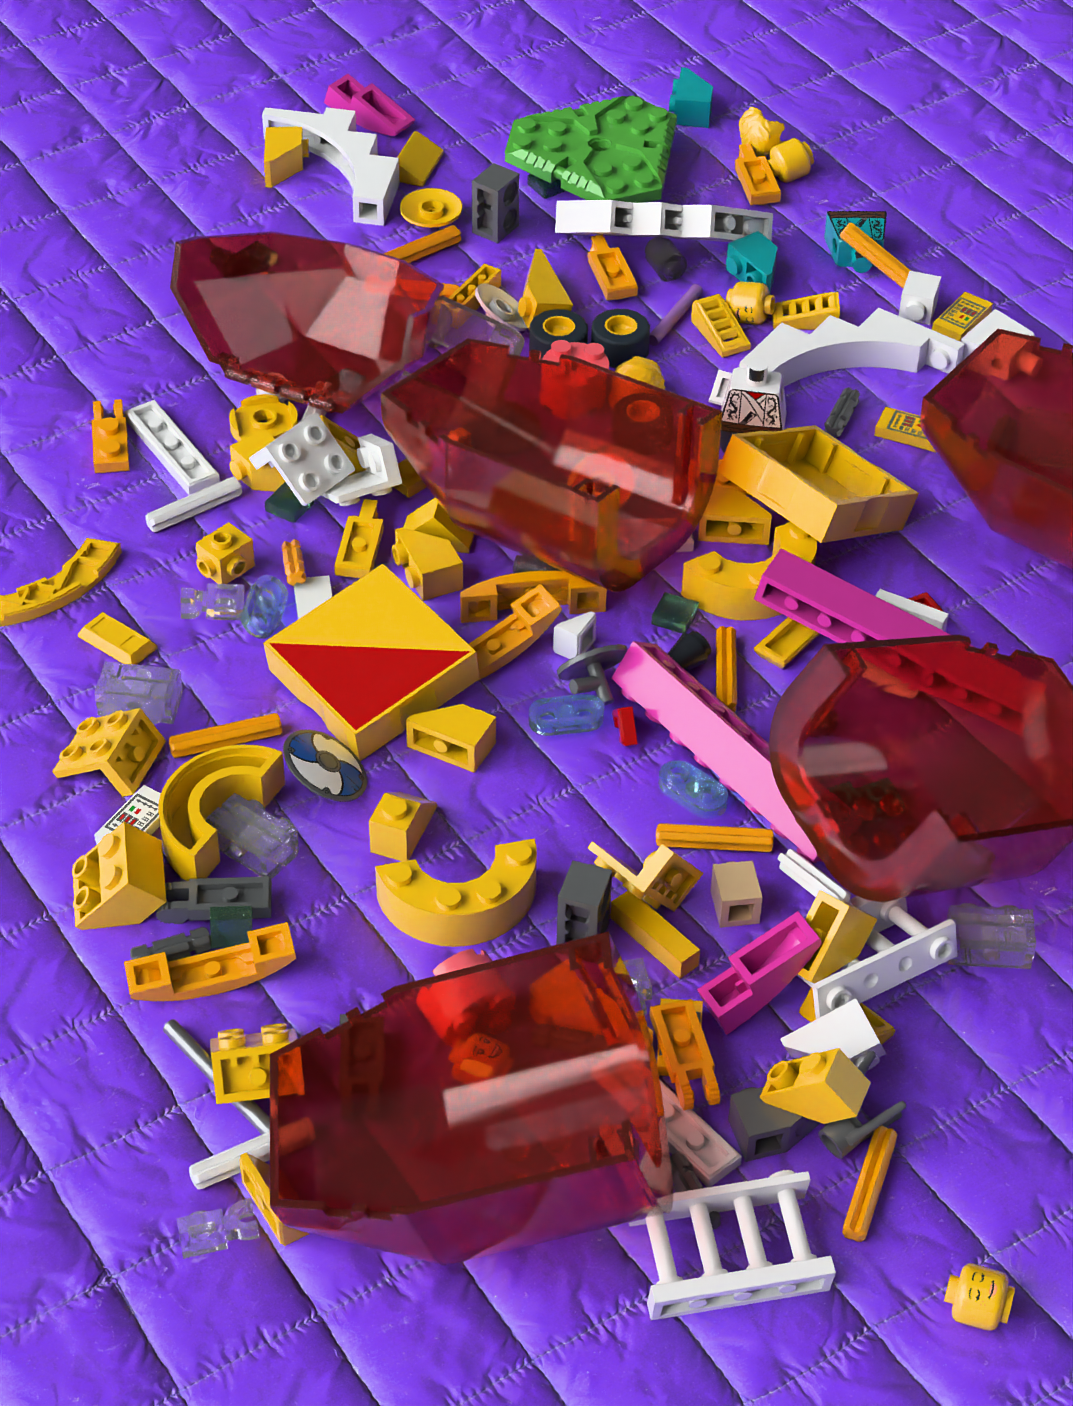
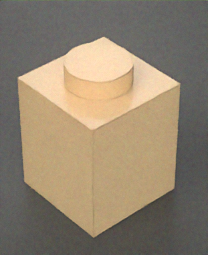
(736, 893)

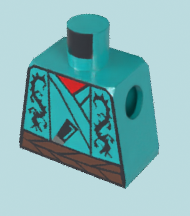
(870, 222)

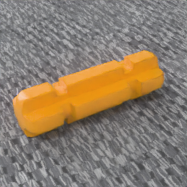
(293, 562)

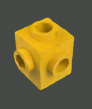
(225, 554)

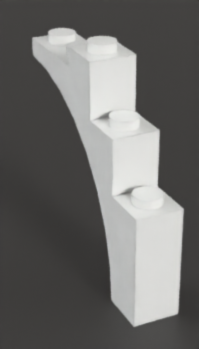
(352, 152)

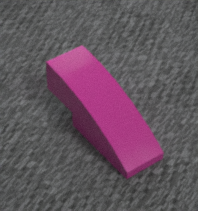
(372, 106)
(759, 972)

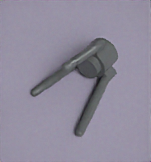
(846, 1134)

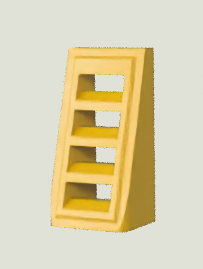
(807, 311)
(718, 323)

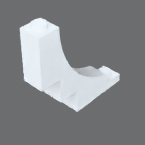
(660, 220)
(878, 342)

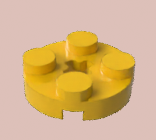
(253, 409)

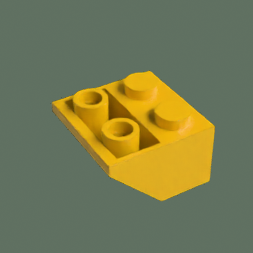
(119, 880)

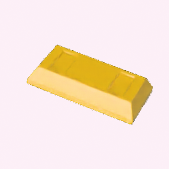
(117, 640)
(785, 642)

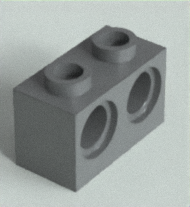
(495, 203)
(584, 902)

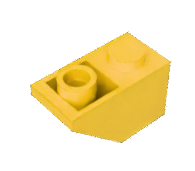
(428, 563)
(817, 1086)

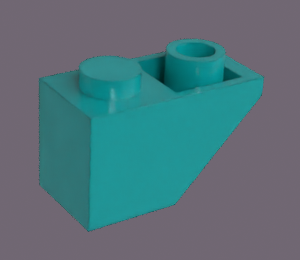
(691, 99)
(752, 259)

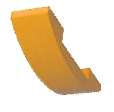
(485, 598)
(513, 635)
(211, 972)

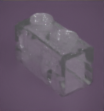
(139, 686)
(254, 835)
(993, 936)

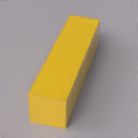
(466, 292)
(655, 934)

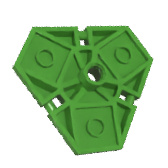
(599, 150)

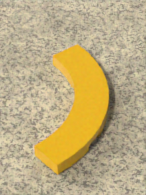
(77, 577)

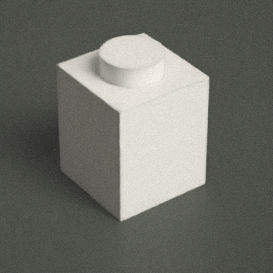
(919, 297)

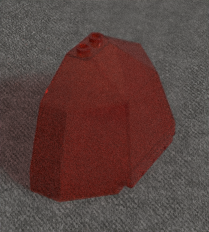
(305, 313)

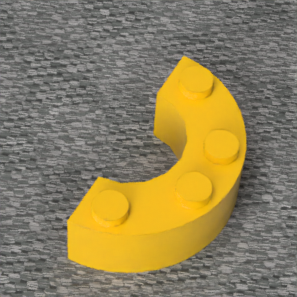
(730, 587)
(200, 789)
(460, 911)

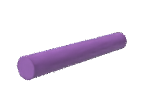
(675, 314)

